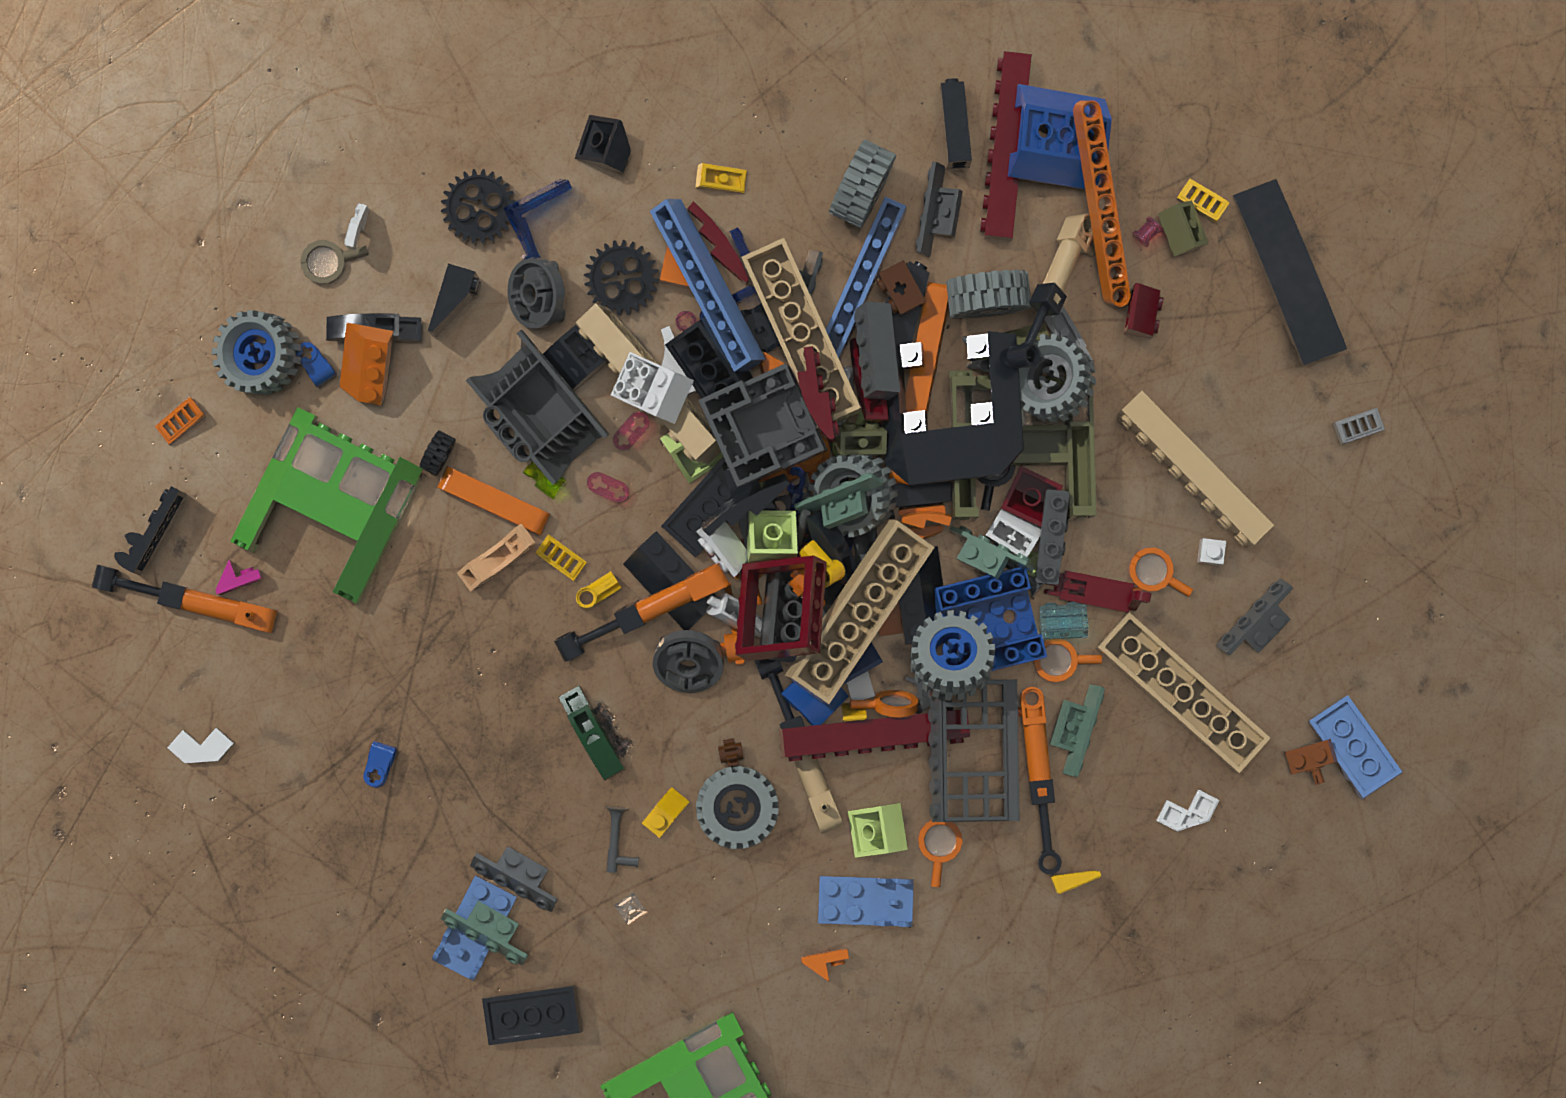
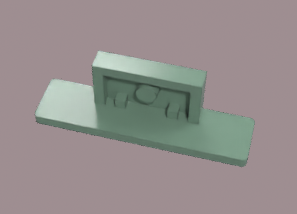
(841, 502)
(984, 556)
(1075, 728)
(488, 928)

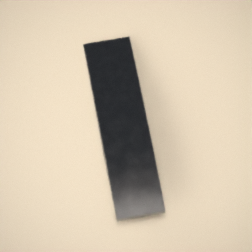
(1289, 272)

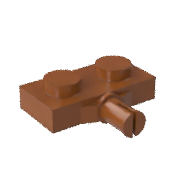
(1312, 759)

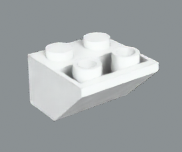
(1014, 533)
(725, 548)

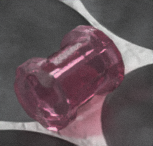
(1147, 231)

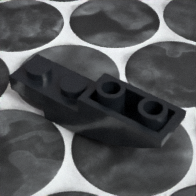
(404, 328)
(834, 545)

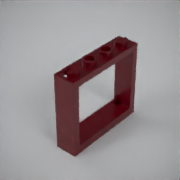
(811, 608)

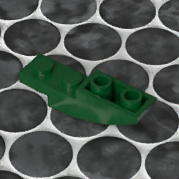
(591, 733)

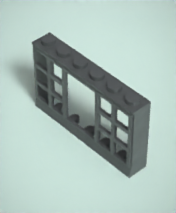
(938, 758)

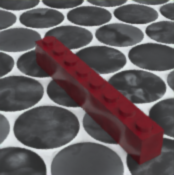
(1003, 189)
(864, 736)

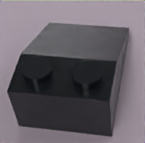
(455, 294)

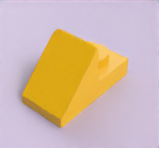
(665, 812)

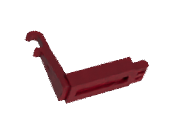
(1098, 592)

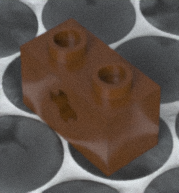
(900, 275)

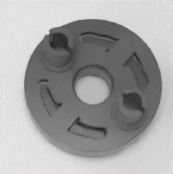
(549, 290)
(688, 646)

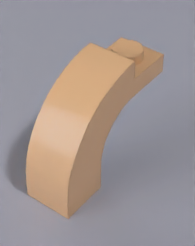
(496, 558)

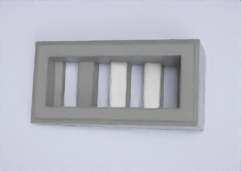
(1341, 433)

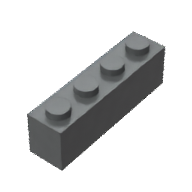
(877, 350)

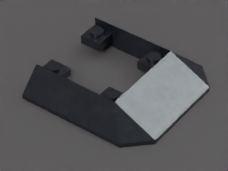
(962, 451)

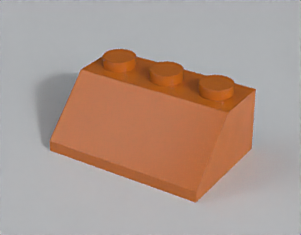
(366, 362)

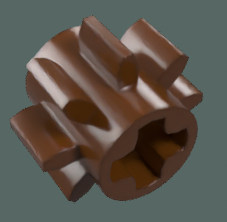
(731, 752)

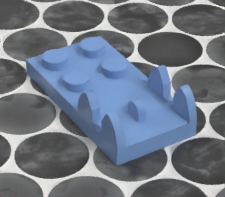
(1356, 747)
(865, 901)
(456, 949)

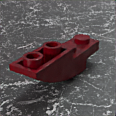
(818, 404)

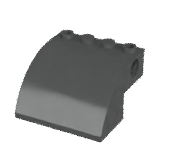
(762, 425)

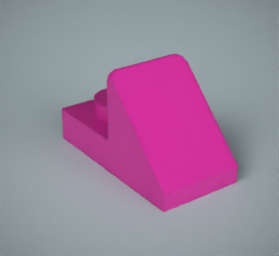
(231, 581)

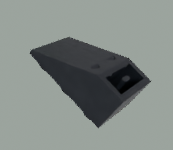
(574, 358)

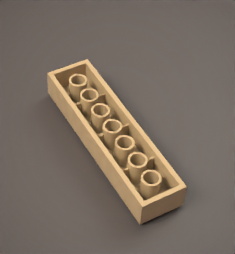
(798, 321)
(615, 343)
(1195, 470)
(861, 610)
(1183, 693)

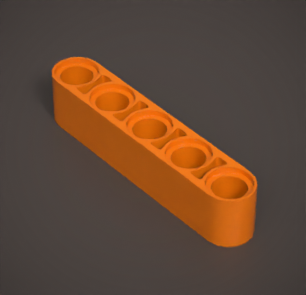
(493, 500)

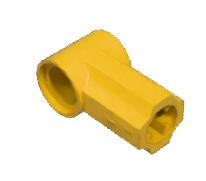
(834, 568)
(599, 590)

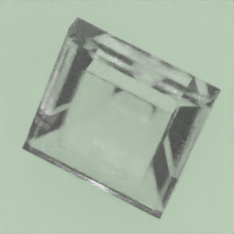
(630, 908)

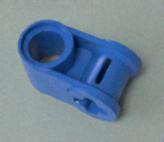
(317, 366)
(381, 759)

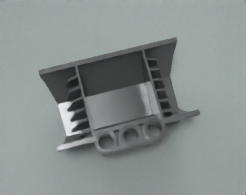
(538, 409)

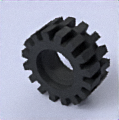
(437, 452)

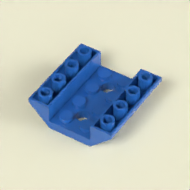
(1057, 155)
(988, 601)

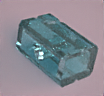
(1063, 621)

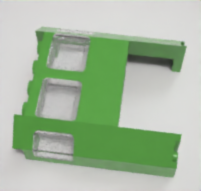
(338, 488)
(698, 1066)

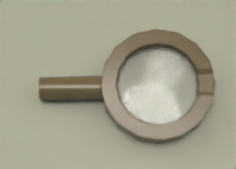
(325, 262)

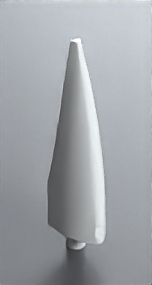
(727, 610)

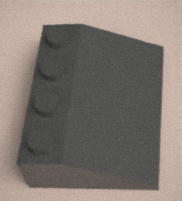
(783, 611)

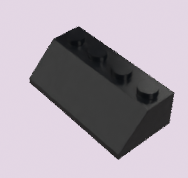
(703, 359)
(659, 567)
(919, 598)

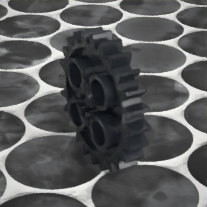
(470, 226)
(617, 256)

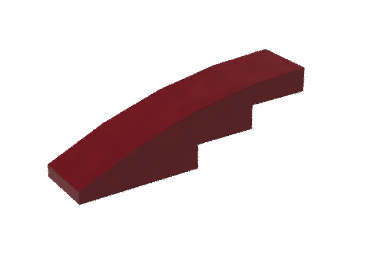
(723, 249)
(871, 408)

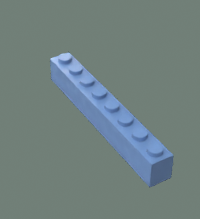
(865, 272)
(707, 285)

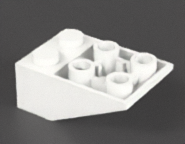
(652, 388)

